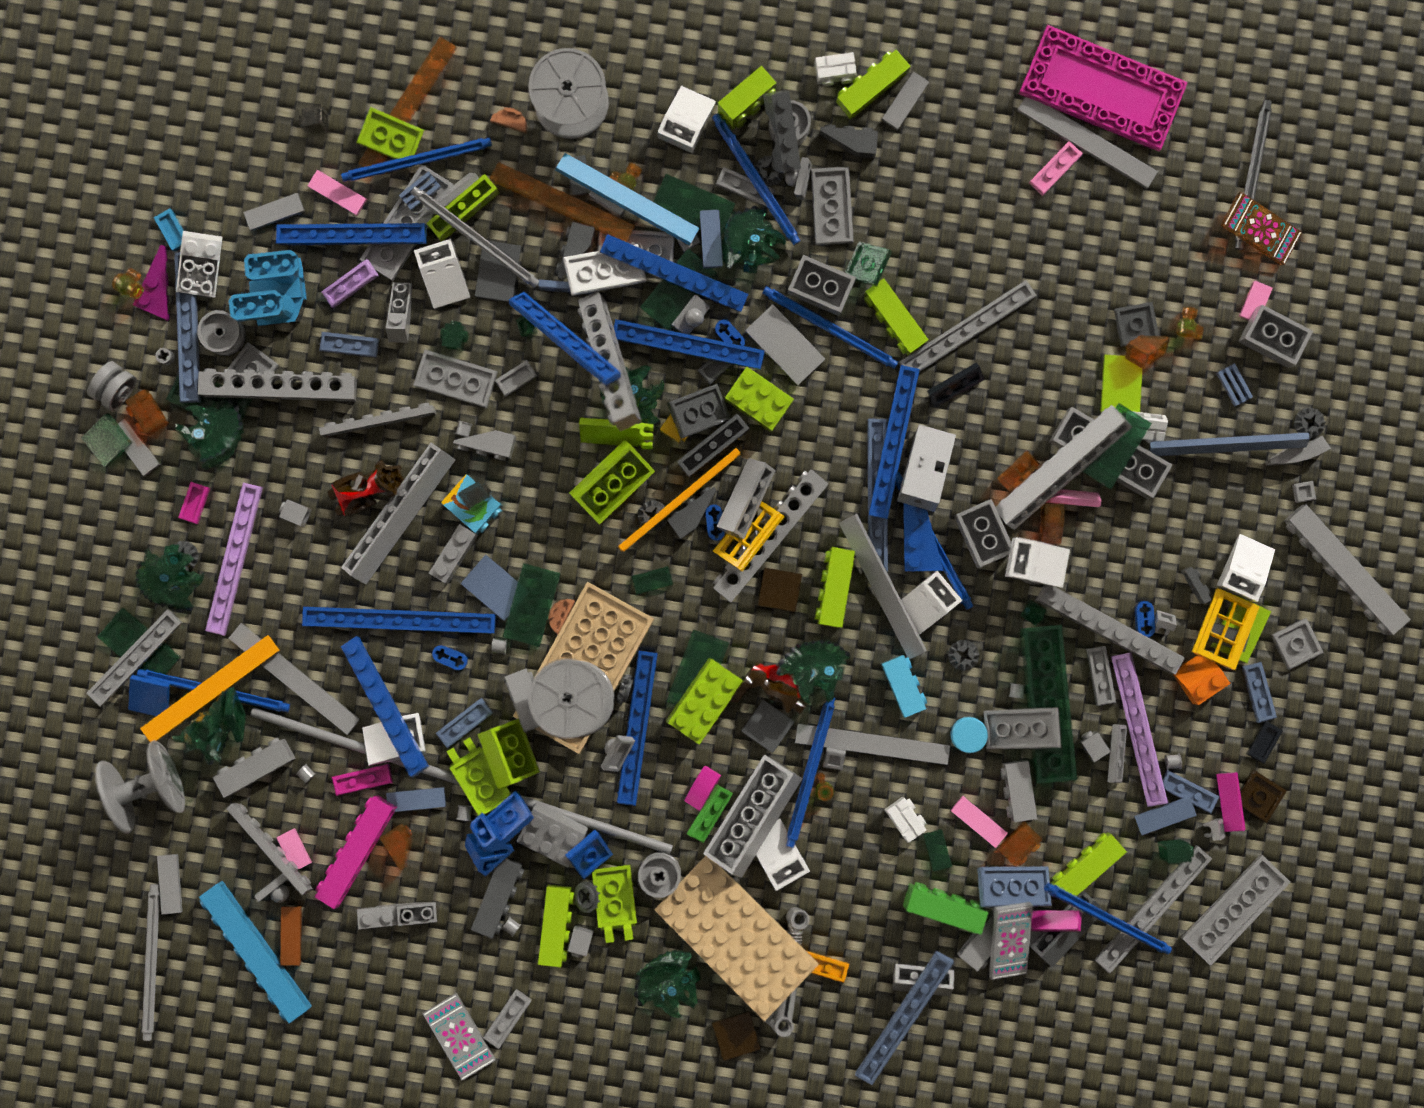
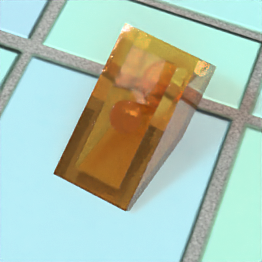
(1146, 349)
(1018, 471)
(1052, 523)
(398, 844)

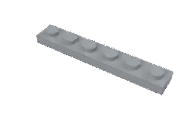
(385, 418)
(134, 658)
(275, 853)

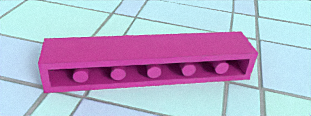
(355, 852)

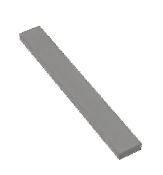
(1088, 141)
(970, 327)
(882, 586)
(299, 683)
(876, 744)
(1153, 909)

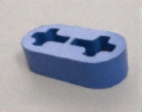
(731, 329)
(709, 520)
(1150, 619)
(447, 661)

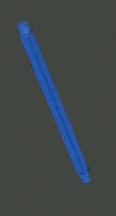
(418, 159)
(756, 179)
(830, 327)
(947, 566)
(190, 685)
(810, 773)
(1109, 919)

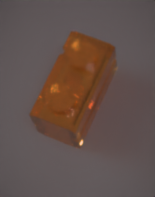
(146, 412)
(1019, 844)

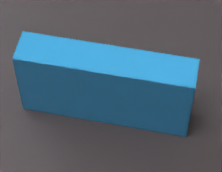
(170, 228)

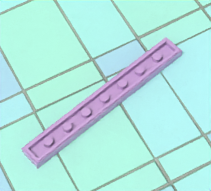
(234, 559)
(1139, 729)

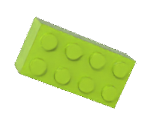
(612, 482)
(835, 588)
(704, 701)

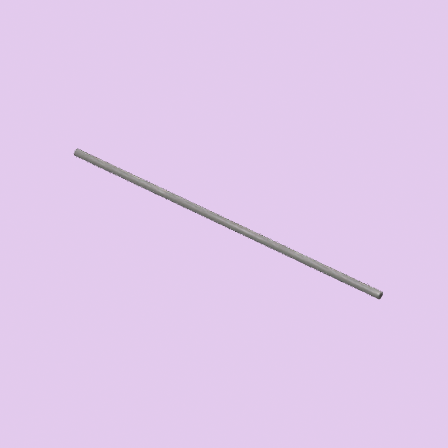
(448, 776)

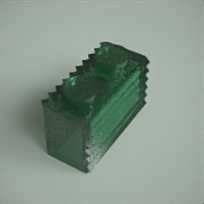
(1175, 851)

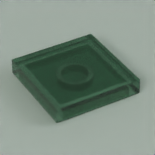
(868, 263)
(106, 440)
(235, 715)

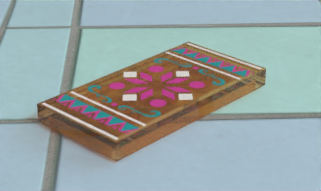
(1261, 228)

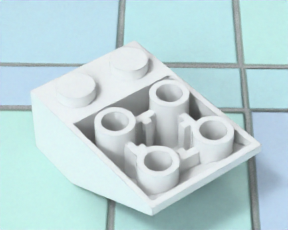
(686, 119)
(199, 264)
(442, 273)
(1037, 562)
(1246, 569)
(930, 601)
(379, 746)
(780, 861)

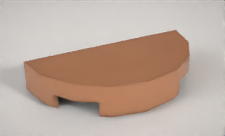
(511, 119)
(559, 614)

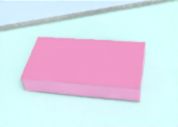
(1257, 296)
(294, 848)

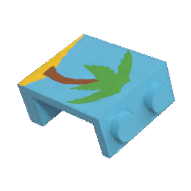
(476, 520)

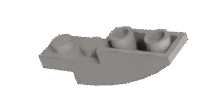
(397, 914)

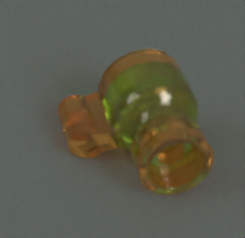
(629, 178)
(127, 284)
(1187, 326)
(824, 790)

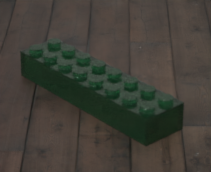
(1048, 688)

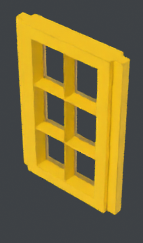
(756, 544)
(1242, 635)

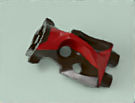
(365, 486)
(775, 687)

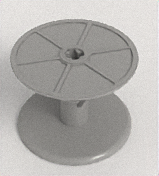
(569, 93)
(571, 698)
(118, 795)

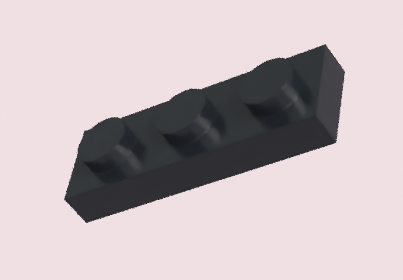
(955, 385)

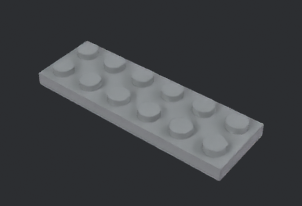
(390, 258)
(1235, 909)

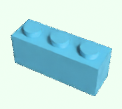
(904, 685)

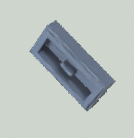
(420, 181)
(1248, 395)

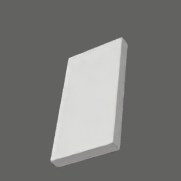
(599, 272)

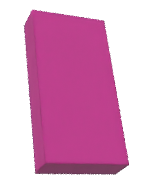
(194, 503)

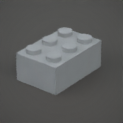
(821, 285)
(1275, 336)
(984, 533)
(551, 834)

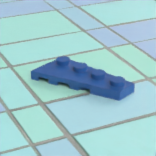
(919, 541)

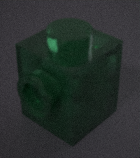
(454, 336)

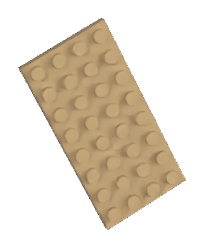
(600, 633)
(736, 937)

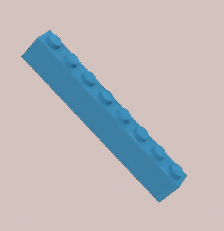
(255, 952)

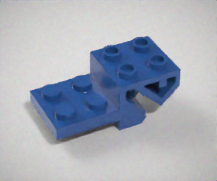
(492, 833)

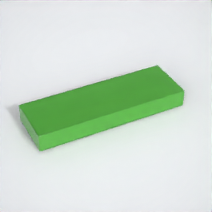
(709, 813)

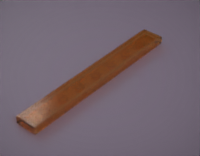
(416, 91)
(561, 202)

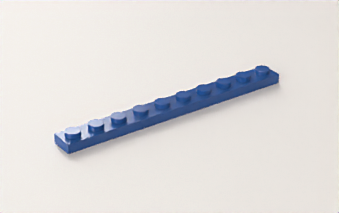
(398, 619)

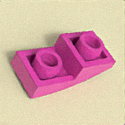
(702, 787)

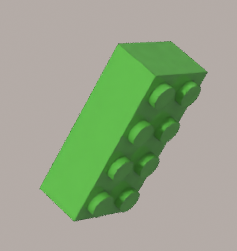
(944, 908)

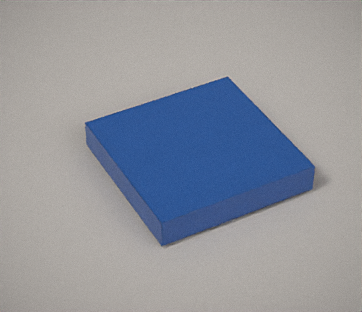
(148, 695)
(589, 854)

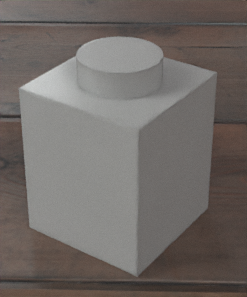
(294, 512)
(1093, 746)
(580, 941)

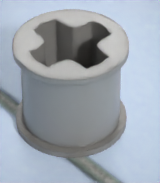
(160, 353)
(463, 429)
(499, 646)
(1017, 690)
(1173, 761)
(305, 774)
(464, 813)
(511, 926)

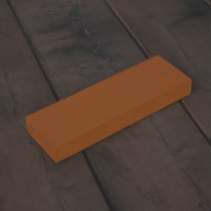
(291, 935)

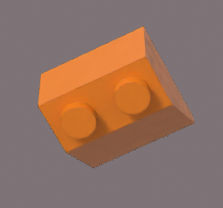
(1201, 679)

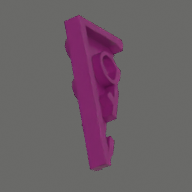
(155, 287)

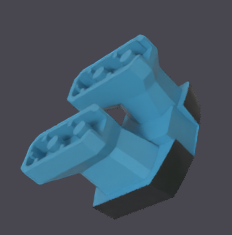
(275, 289)

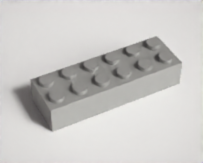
(1142, 472)
(752, 816)

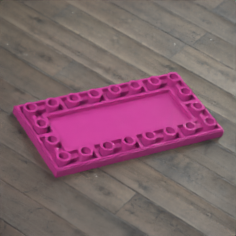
(1103, 88)

